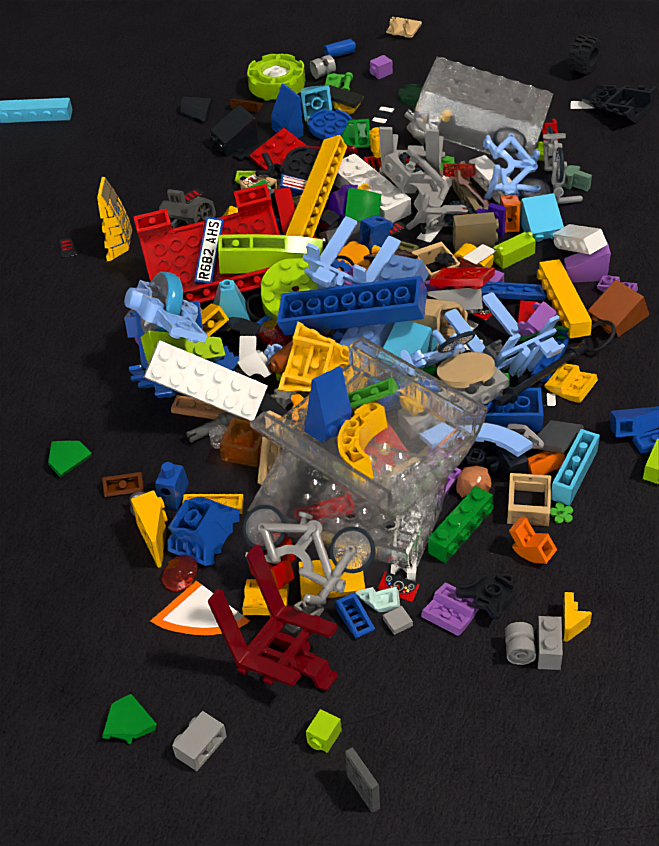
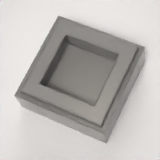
(397, 620)

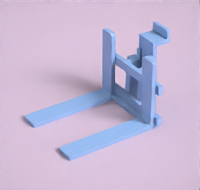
(325, 275)
(529, 351)

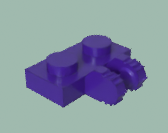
(499, 213)

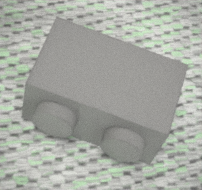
(549, 643)
(199, 740)

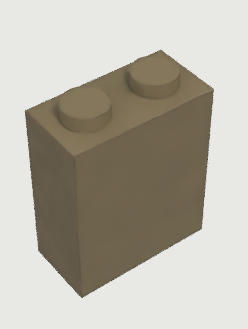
(475, 230)

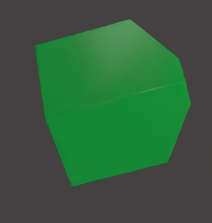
(357, 133)

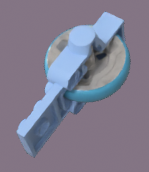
(163, 307)

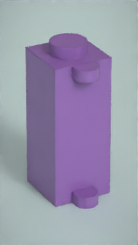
(538, 319)

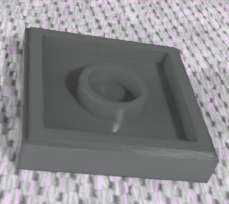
(558, 436)
(362, 780)

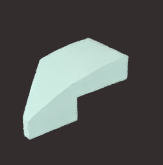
(382, 600)

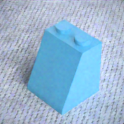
(540, 216)
(410, 337)

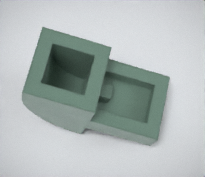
(577, 178)

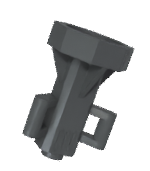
(192, 213)

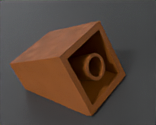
(620, 306)

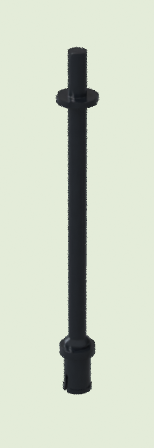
(511, 394)

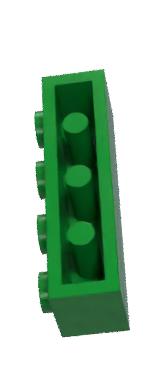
(460, 524)

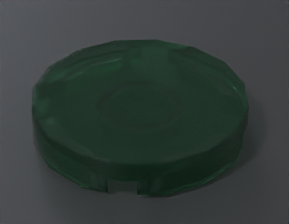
(409, 94)

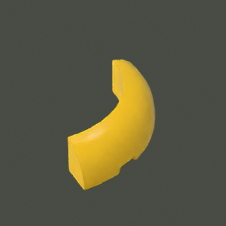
(357, 433)

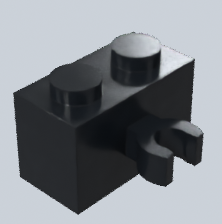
(507, 462)

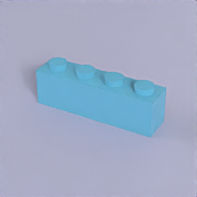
(575, 467)

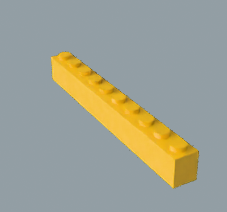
(317, 188)

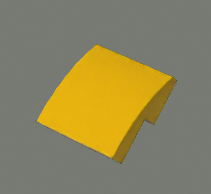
(571, 383)
(254, 601)

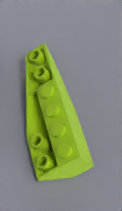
(257, 251)

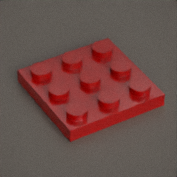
(277, 148)
(462, 277)

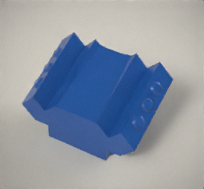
(201, 529)

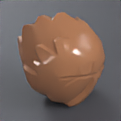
(472, 477)

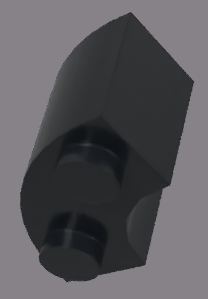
(237, 327)

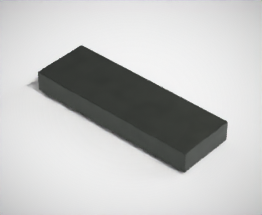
(345, 97)

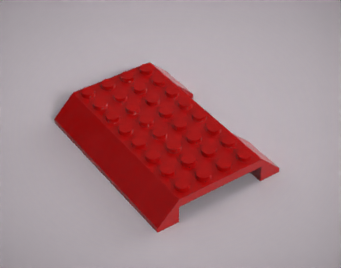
(179, 248)

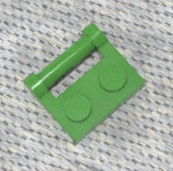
(336, 79)

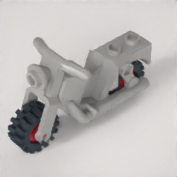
(409, 175)

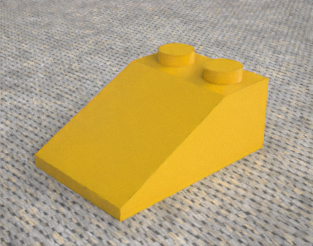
(151, 523)

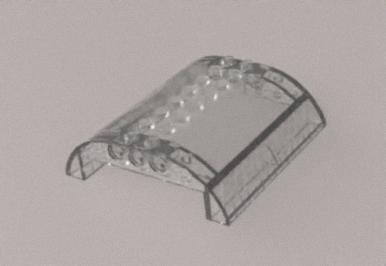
(424, 439)

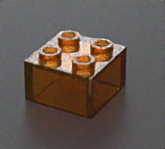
(241, 443)

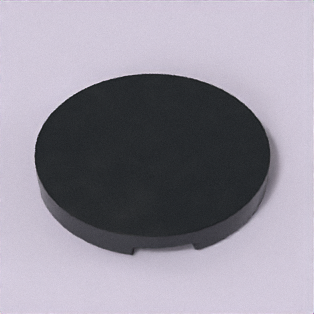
(300, 162)

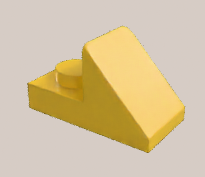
(573, 620)

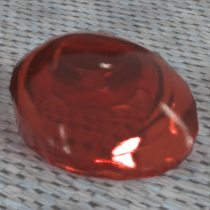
(180, 573)

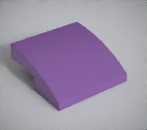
(450, 610)

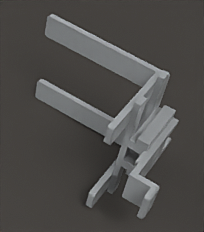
(433, 151)

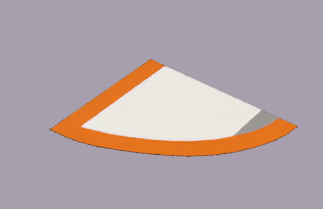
(192, 613)

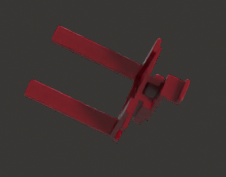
(257, 657)

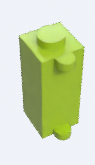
(514, 249)

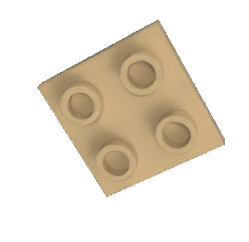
(403, 27)

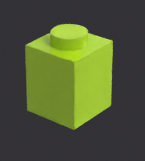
(323, 731)

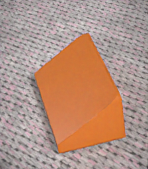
(545, 462)

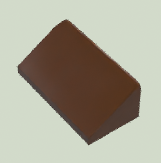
(250, 106)
(123, 484)

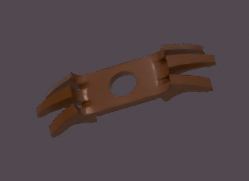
(462, 181)

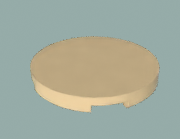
(466, 369)

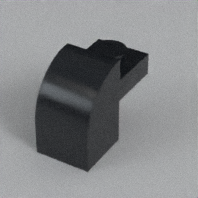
(327, 221)

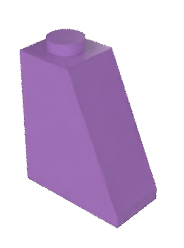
(588, 267)

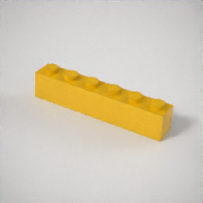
(564, 298)

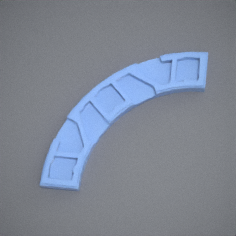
(504, 438)

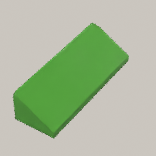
(372, 392)

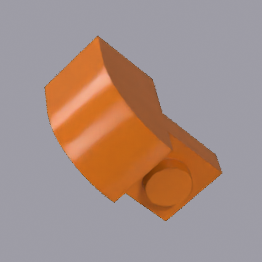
(531, 545)

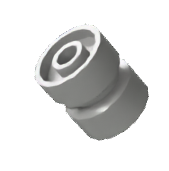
(322, 66)
(520, 643)

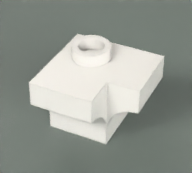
(255, 364)

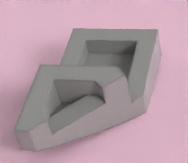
(528, 433)

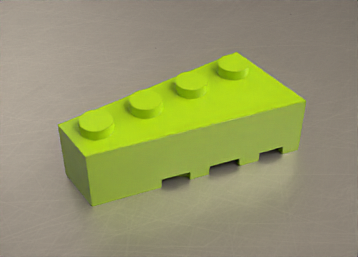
(210, 350)

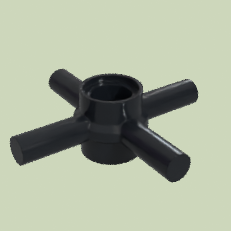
(273, 171)

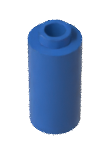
(340, 48)

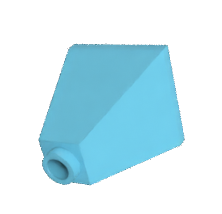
(315, 99)
(231, 300)

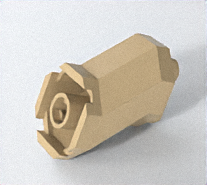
(435, 317)

